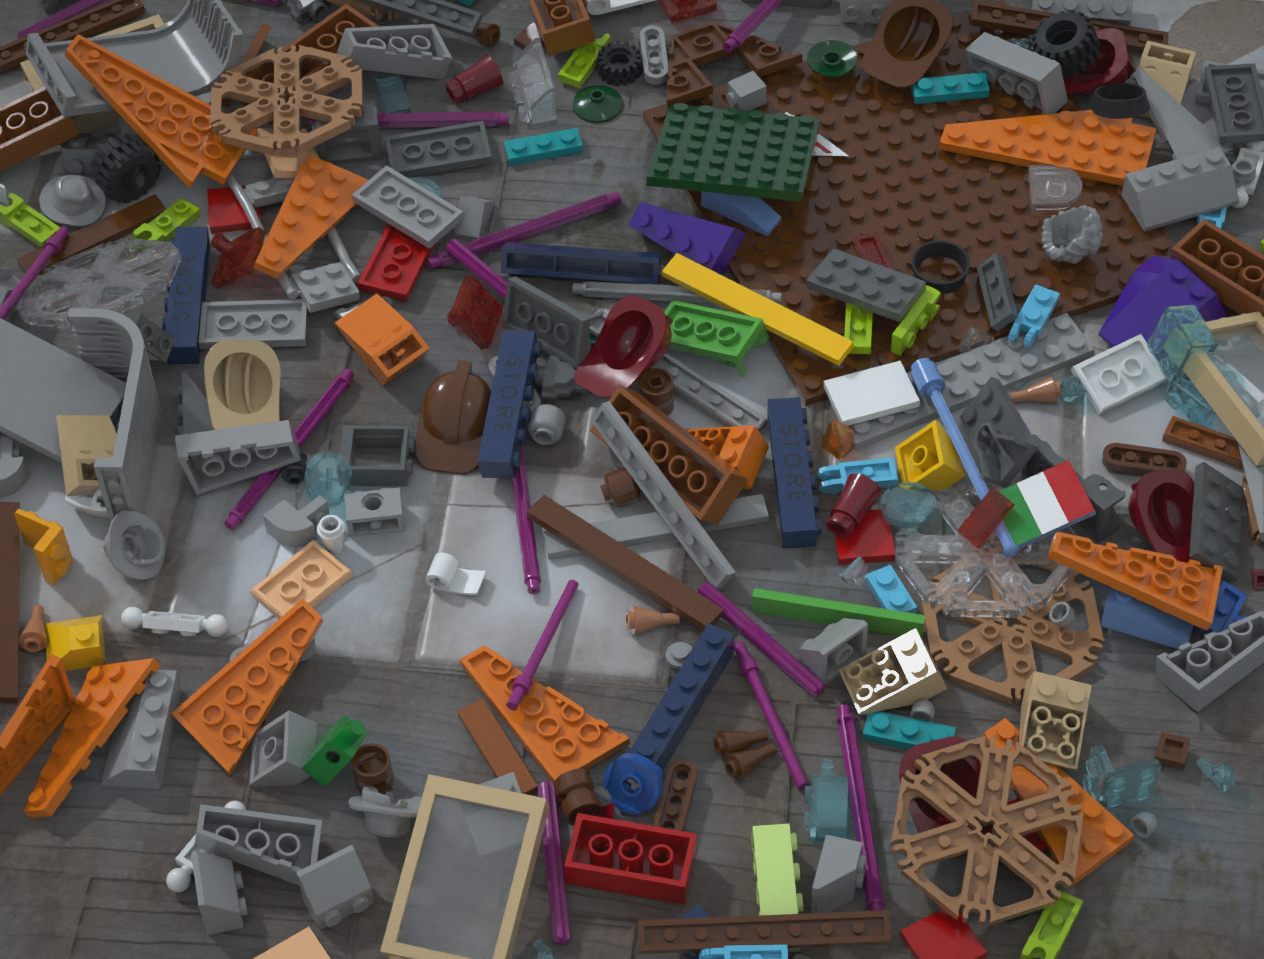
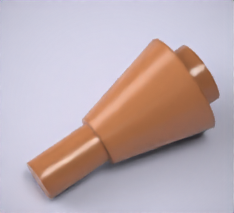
(1040, 392)
(644, 619)
(34, 635)

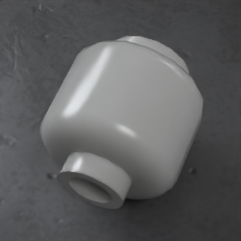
(546, 424)

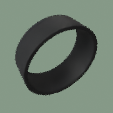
(1132, 105)
(943, 249)

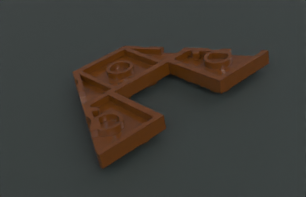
(704, 45)

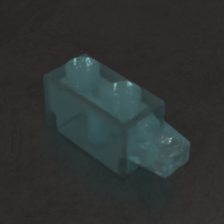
(828, 804)

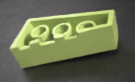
(775, 871)

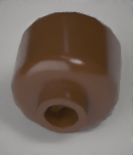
(620, 488)

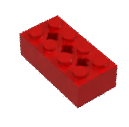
(631, 858)

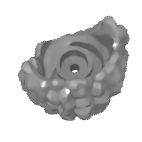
(1072, 234)

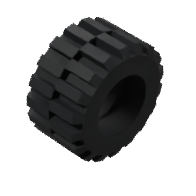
(1068, 40)
(125, 168)

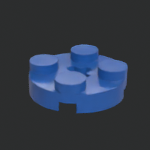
(644, 772)

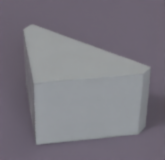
(476, 216)

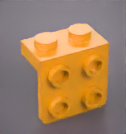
(48, 543)

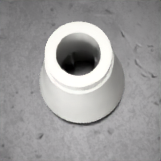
(331, 532)

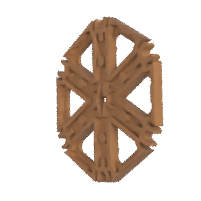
(269, 101)
(1016, 641)
(1008, 824)

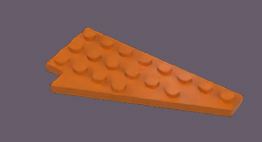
(159, 112)
(1078, 140)

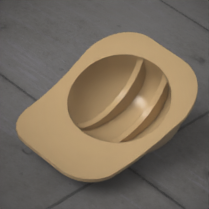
(242, 383)

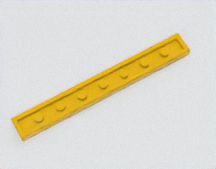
(747, 302)

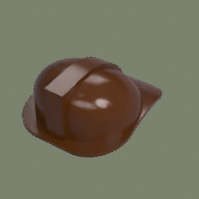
(907, 41)
(453, 421)

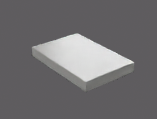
(1119, 374)
(871, 393)

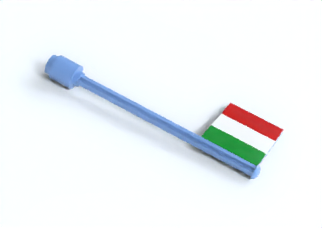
(1041, 502)

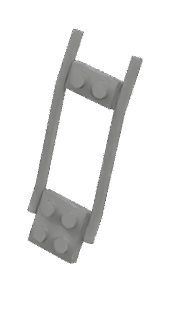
(317, 287)

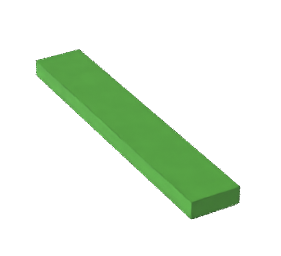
(830, 611)

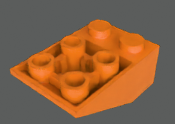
(382, 339)
(738, 446)

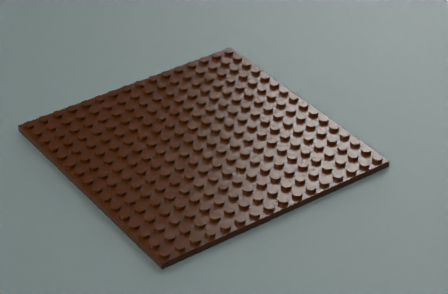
(914, 195)

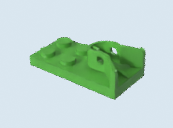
(715, 333)

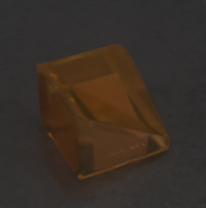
(838, 440)

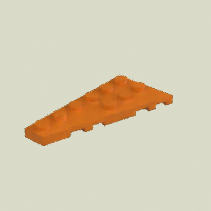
(311, 209)
(1149, 576)
(238, 698)
(35, 720)
(546, 722)
(89, 724)
(1100, 833)

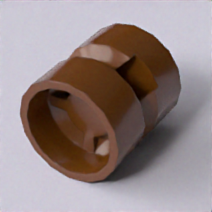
(658, 388)
(373, 768)
(576, 795)

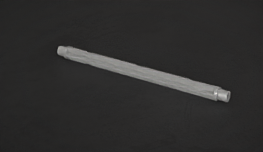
(650, 292)

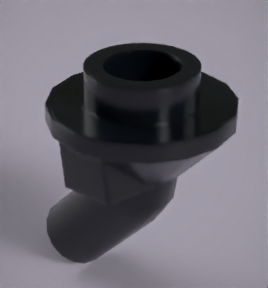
(295, 472)

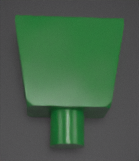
(342, 738)

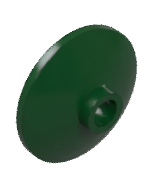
(831, 58)
(597, 104)

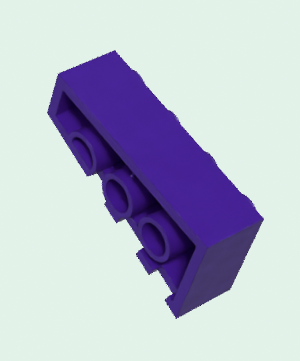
(689, 236)

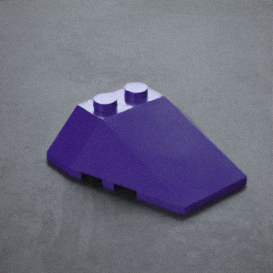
(1148, 293)

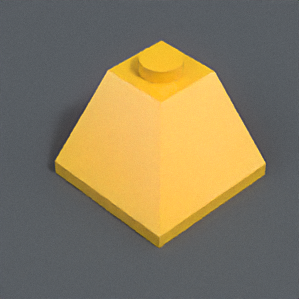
(929, 459)
(77, 642)

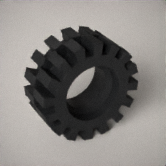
(619, 73)

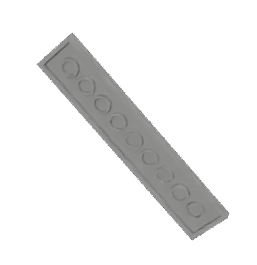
(965, 374)

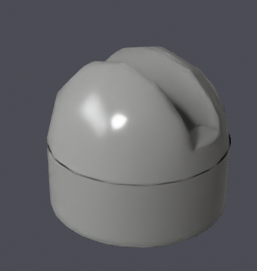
(1062, 614)
(923, 711)
(1144, 824)

